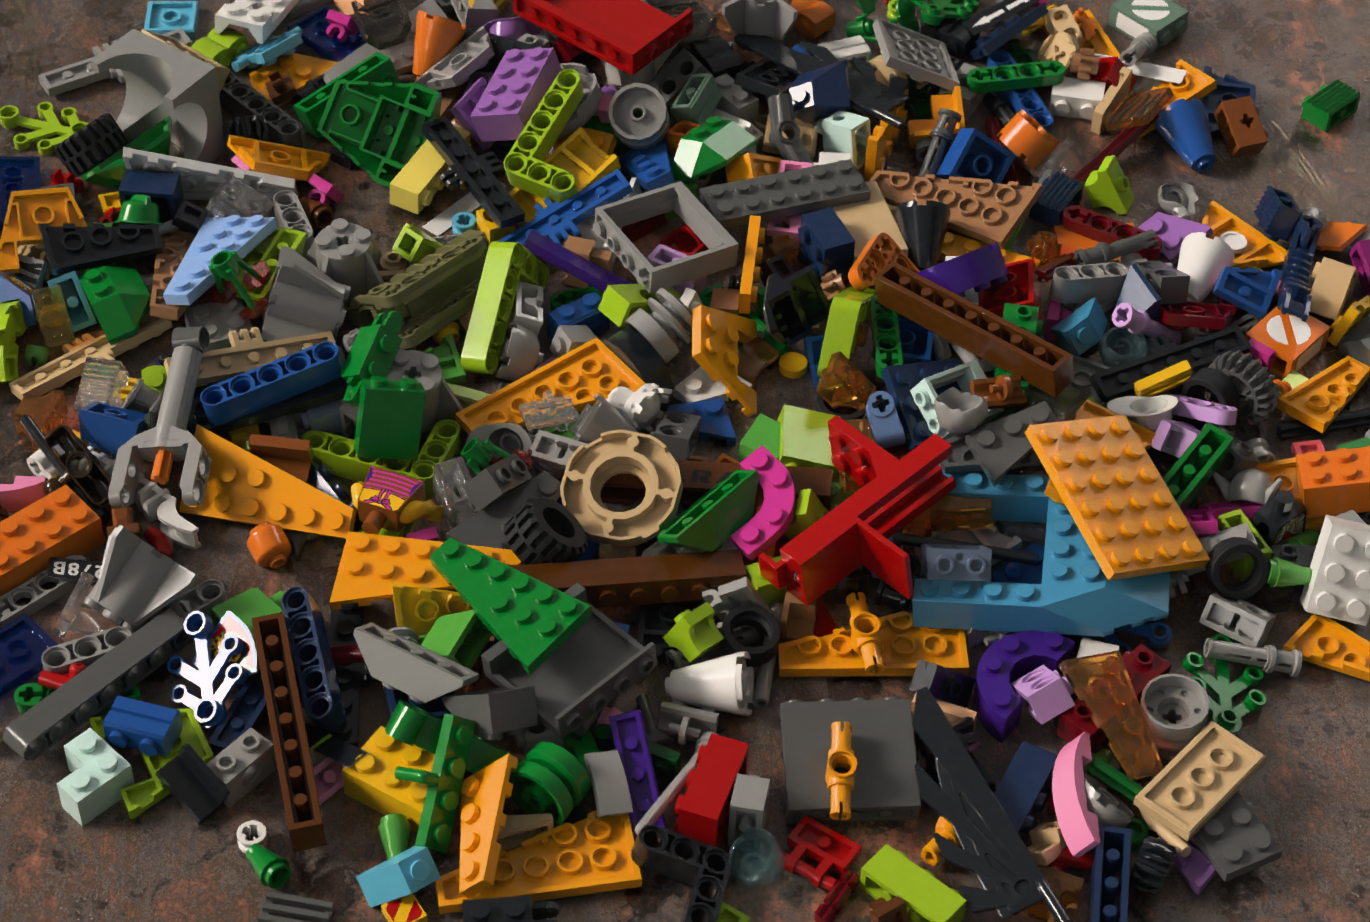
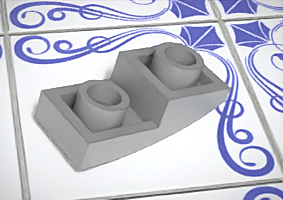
(608, 783)

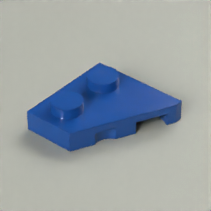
(1248, 288)
(714, 419)

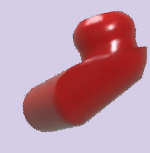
(111, 215)
(160, 541)
(55, 680)
(1066, 859)

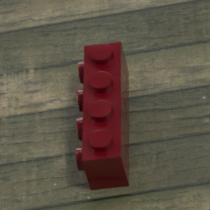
(1141, 666)

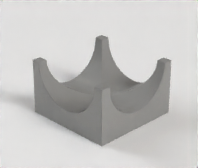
(165, 84)

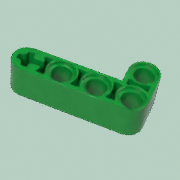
(423, 729)

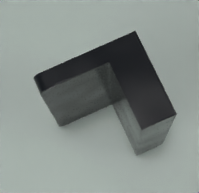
(193, 784)

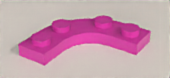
(776, 509)
(1205, 518)

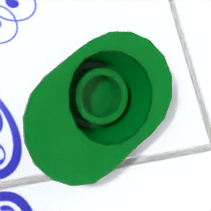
(138, 211)

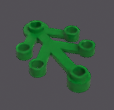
(941, 9)
(1222, 712)

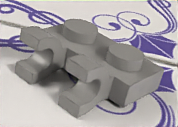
(731, 596)

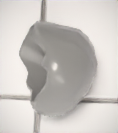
(960, 411)

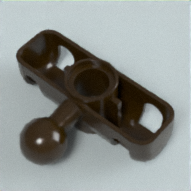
(75, 450)

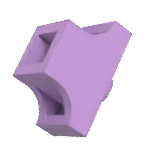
(1174, 437)

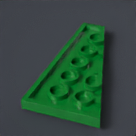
(514, 606)

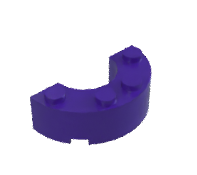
(970, 270)
(1006, 662)

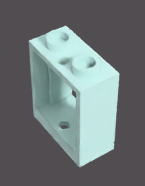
(925, 394)

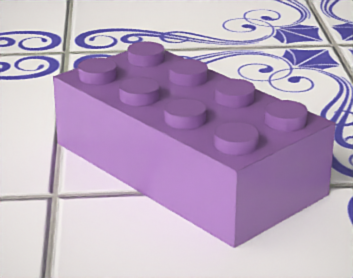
(514, 93)

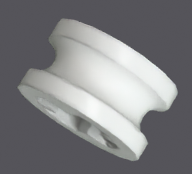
(247, 829)

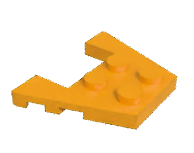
(24, 213)
(716, 350)

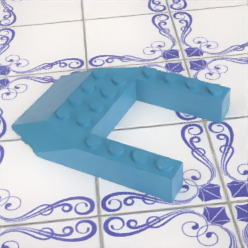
(1073, 588)

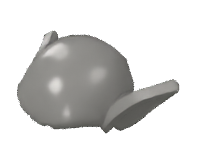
(1249, 486)

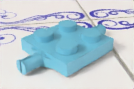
(269, 50)

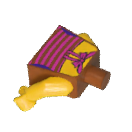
(391, 501)

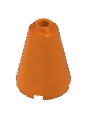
(434, 40)

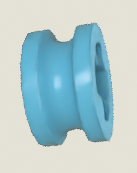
(462, 222)

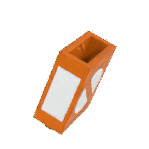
(1291, 339)

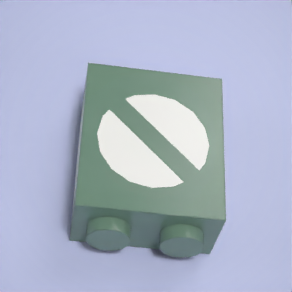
(1157, 17)

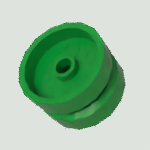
(549, 782)

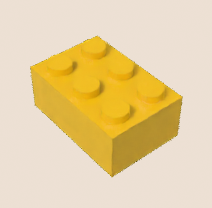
(374, 782)

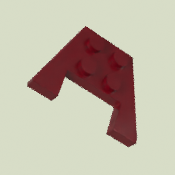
(1199, 315)

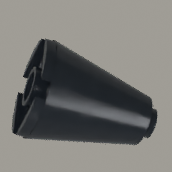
(923, 230)

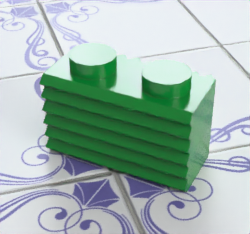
(1330, 105)

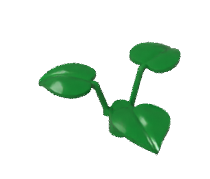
(863, 26)

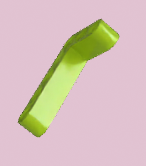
(542, 139)
(503, 269)
(846, 314)
(342, 458)

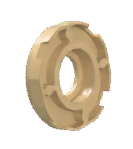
(616, 454)

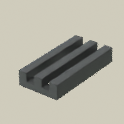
(296, 907)

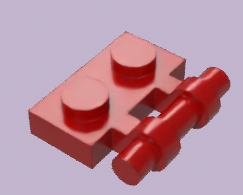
(822, 845)

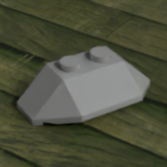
(408, 665)

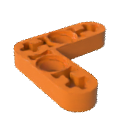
(889, 252)

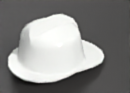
(1144, 409)

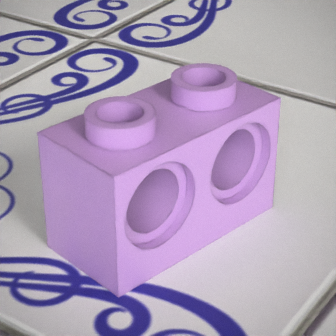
(1044, 693)

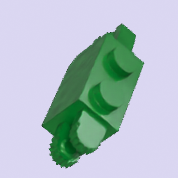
(371, 353)

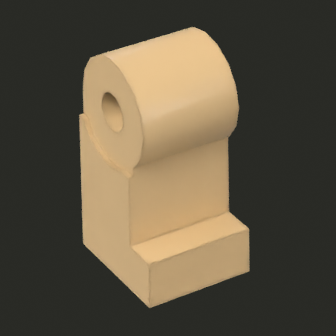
(1066, 24)

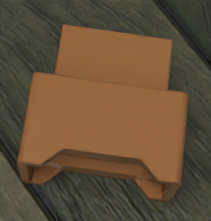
(587, 249)

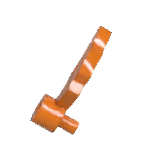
(1088, 27)

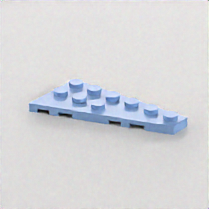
(215, 235)

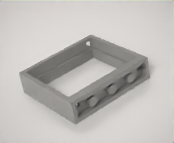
(676, 197)

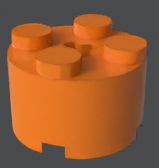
(1028, 139)

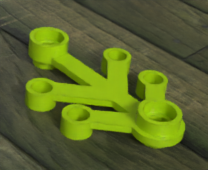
(11, 119)

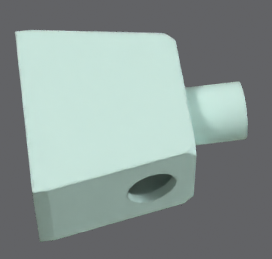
(845, 134)

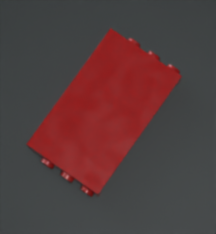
(616, 31)

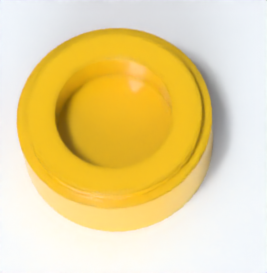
(793, 365)

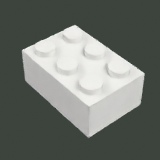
(1340, 572)

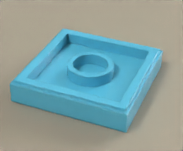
(172, 15)

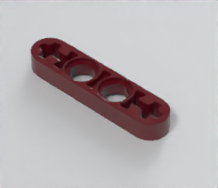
(1112, 229)

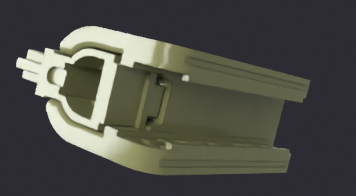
(428, 292)

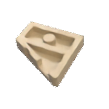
(1111, 101)

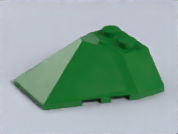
(379, 123)

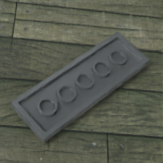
(785, 193)

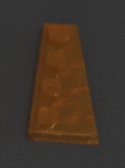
(1116, 709)

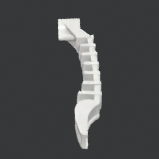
(149, 498)

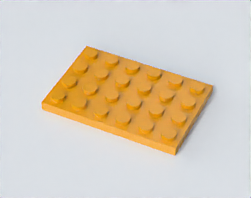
(1116, 497)

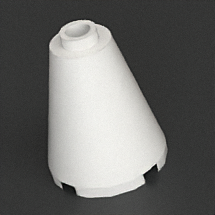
(1203, 261)
(715, 683)

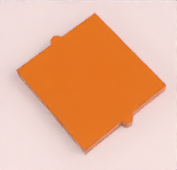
(1339, 235)

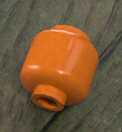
(269, 545)

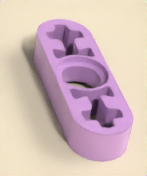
(1204, 410)

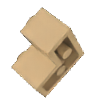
(1331, 287)

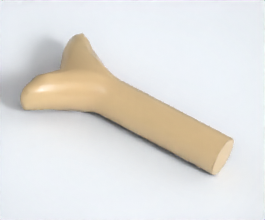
(1172, 838)

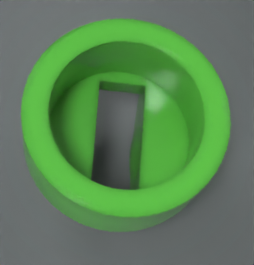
(37, 354)

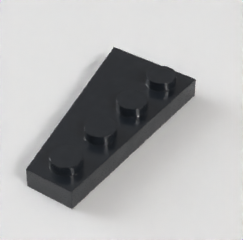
(82, 248)

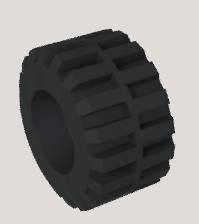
(91, 145)
(545, 533)

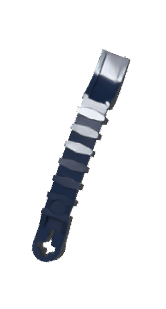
(1294, 287)

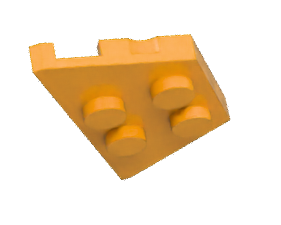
(297, 65)
(278, 158)
(1259, 251)

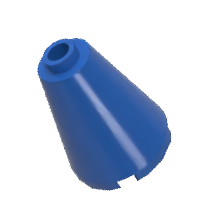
(1188, 132)

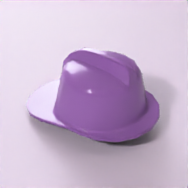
(512, 27)

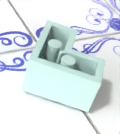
(94, 779)

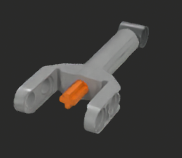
(170, 437)

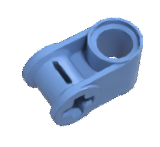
(885, 425)

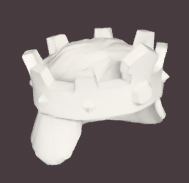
(640, 407)

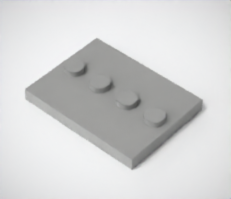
(915, 54)

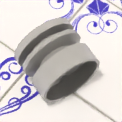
(664, 324)
(1174, 711)

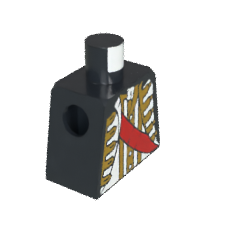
(1280, 518)

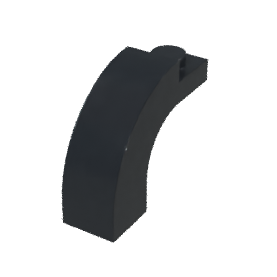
(638, 356)

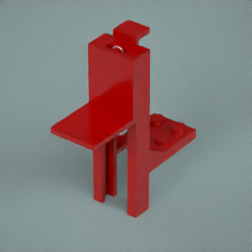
(860, 526)

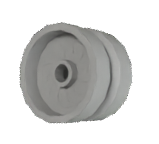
(626, 109)

